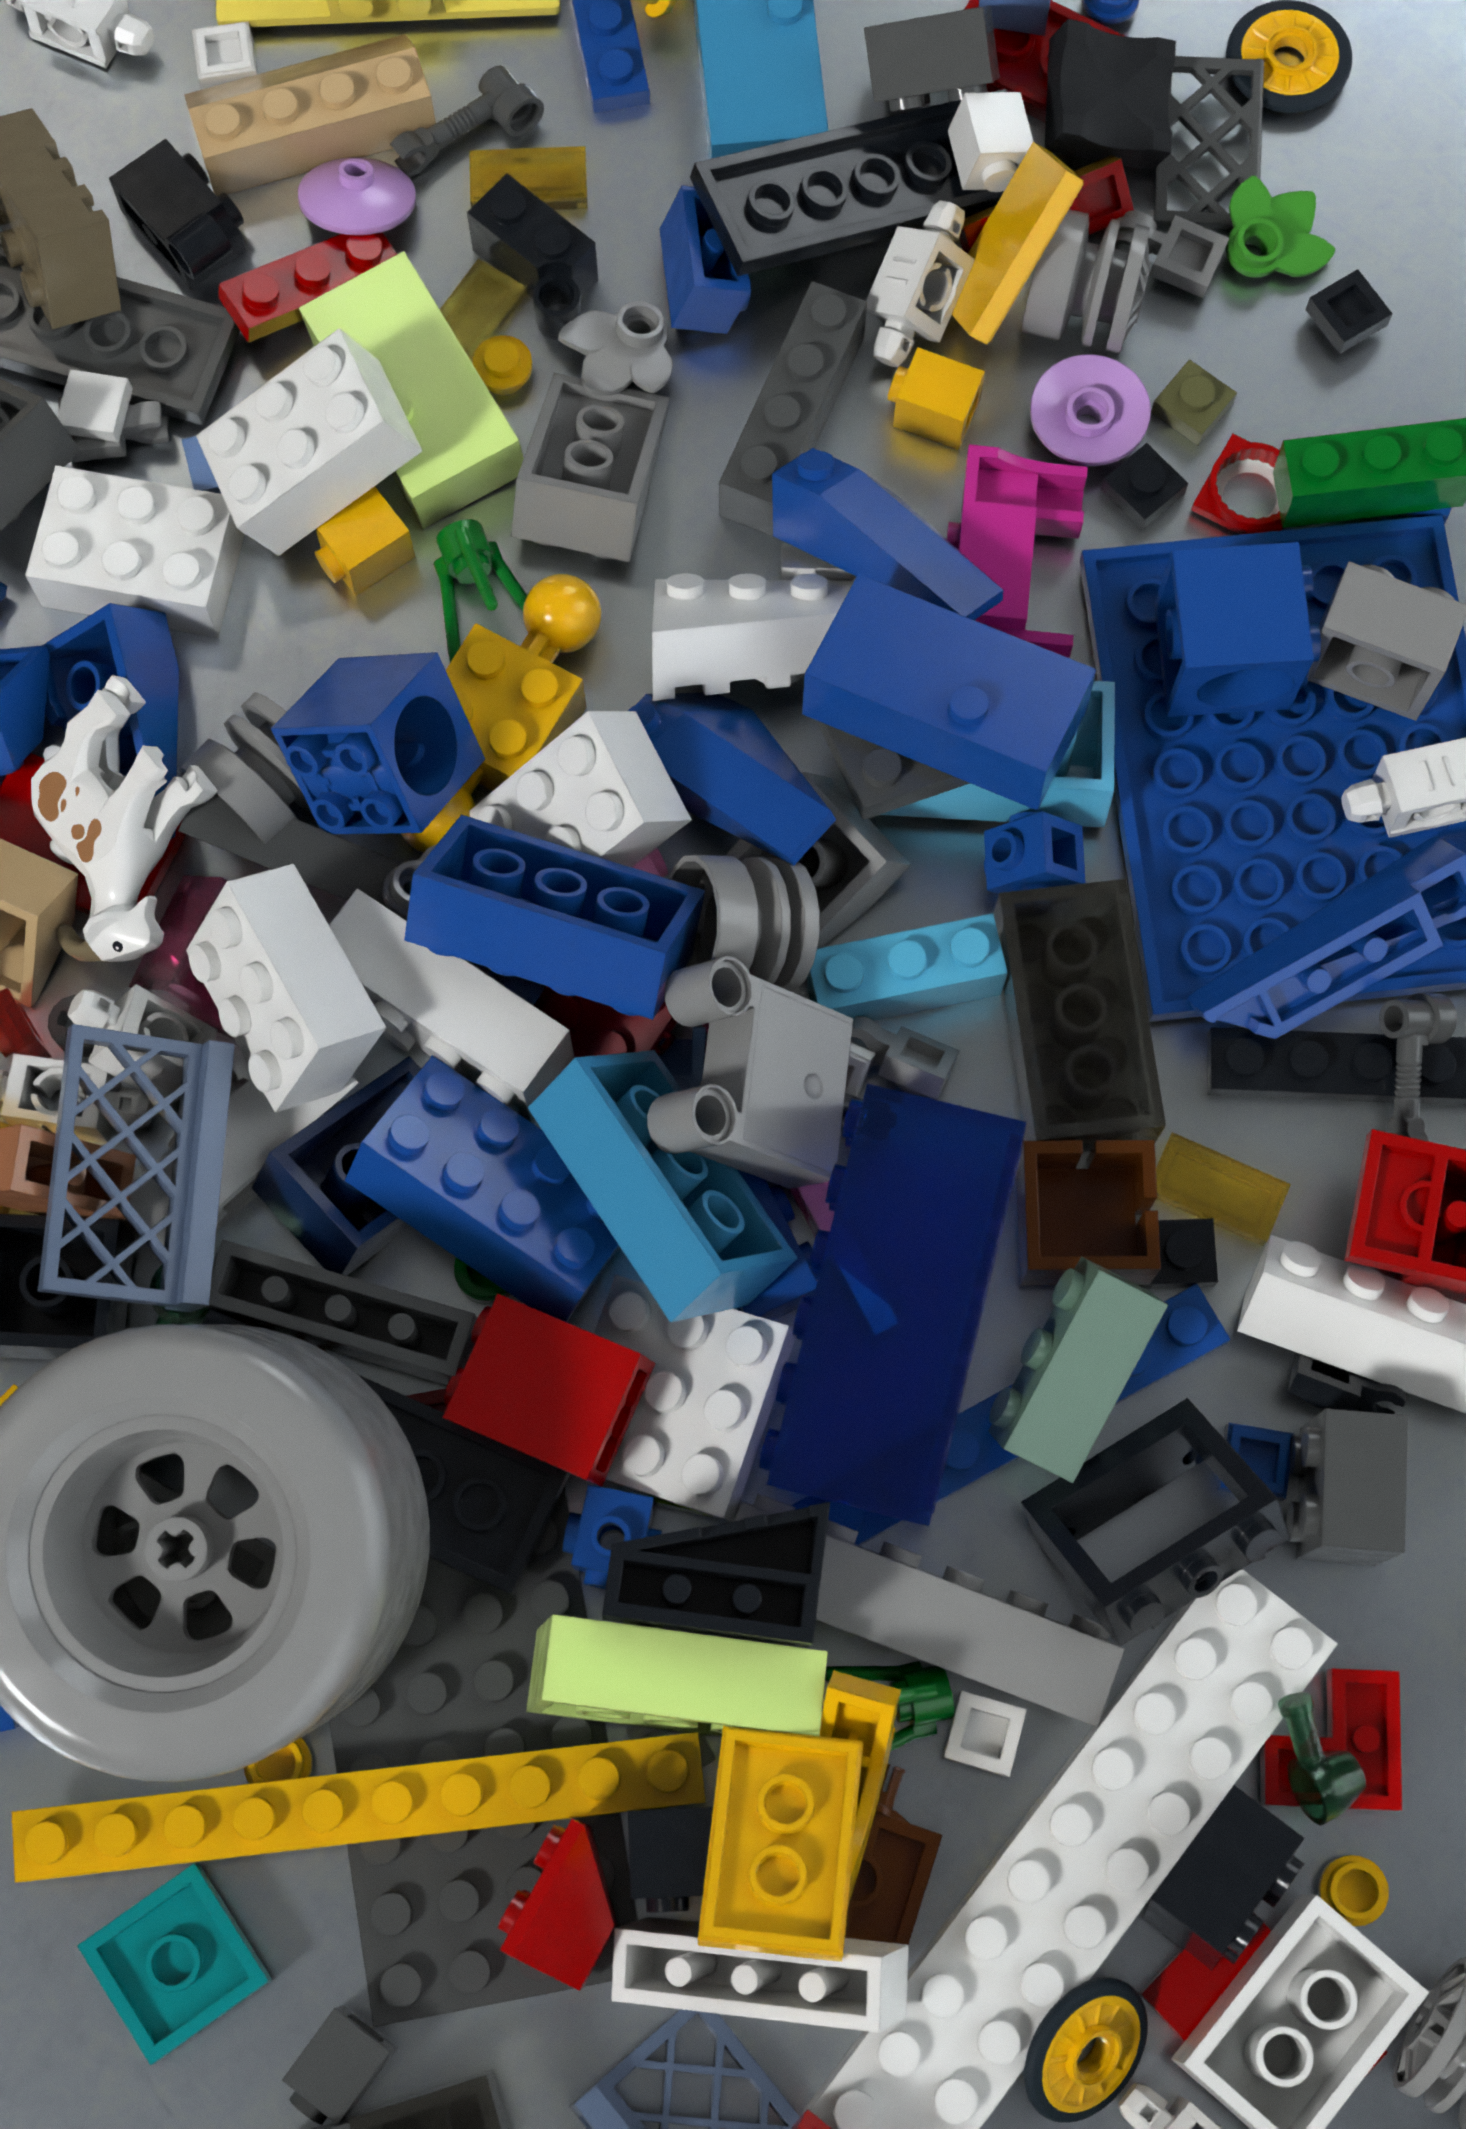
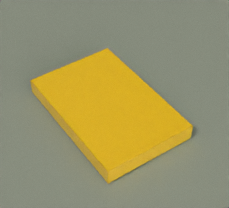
(1015, 240)
(781, 1844)

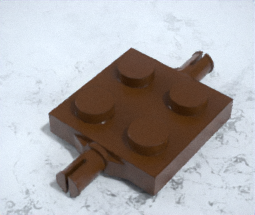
(891, 1873)

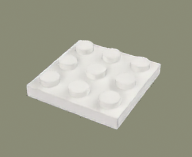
(702, 1402)

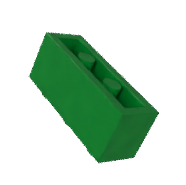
(1371, 473)

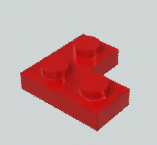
(1360, 1719)

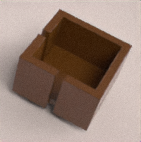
(1087, 1210)

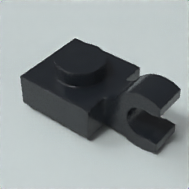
(1340, 1389)

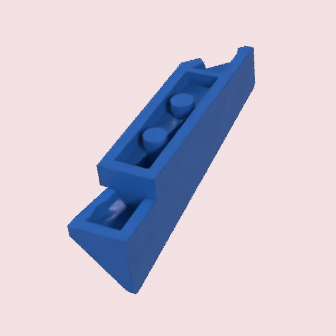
(1343, 946)

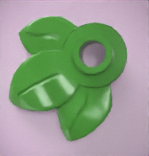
(1278, 229)

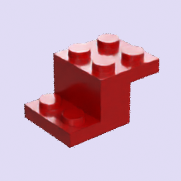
(1411, 1212)

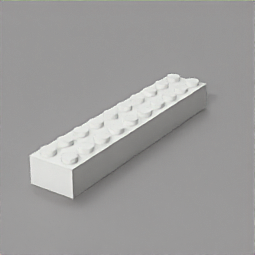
(1080, 1863)

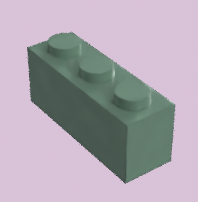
(1075, 1368)

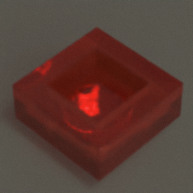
(17, 1030)

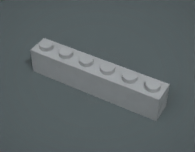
(958, 1625)

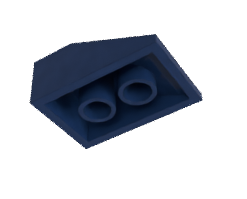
(308, 1173)

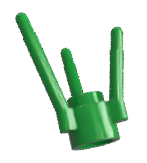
(470, 559)
(922, 1700)

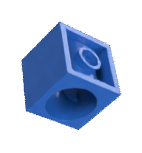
(1235, 628)
(379, 744)

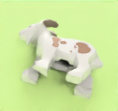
(111, 823)

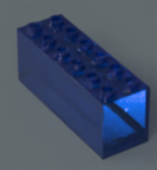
(894, 1304)

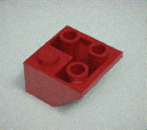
(568, 1912)

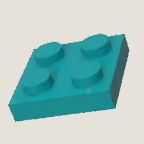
(174, 1963)

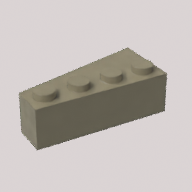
(53, 227)

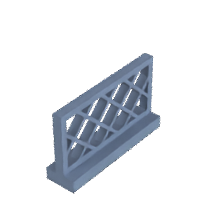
(194, 1179)
(605, 2109)

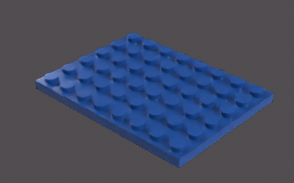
(1241, 814)

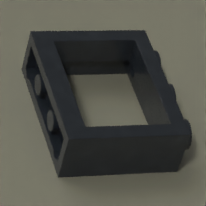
(1124, 1477)

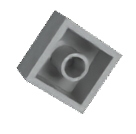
(1386, 639)

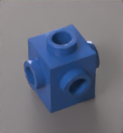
(1033, 853)
(605, 1513)

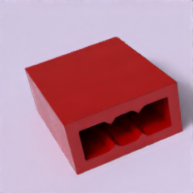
(547, 1389)

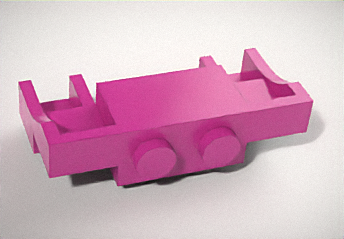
(1001, 512)

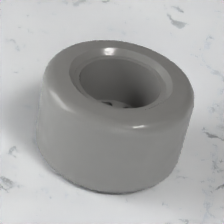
(332, 1497)

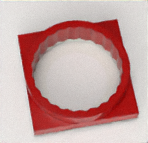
(1237, 458)

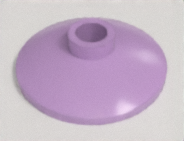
(356, 196)
(1094, 388)

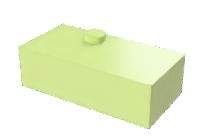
(452, 413)
(673, 1679)

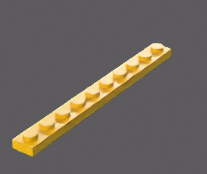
(357, 1807)

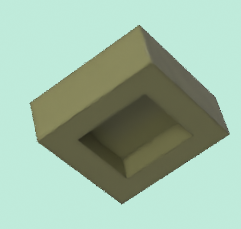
(1193, 402)

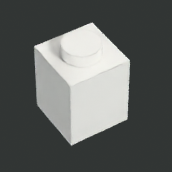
(989, 139)

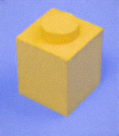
(936, 397)
(364, 542)

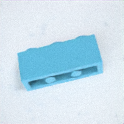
(910, 970)

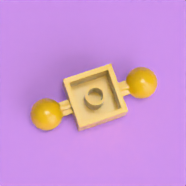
(516, 692)

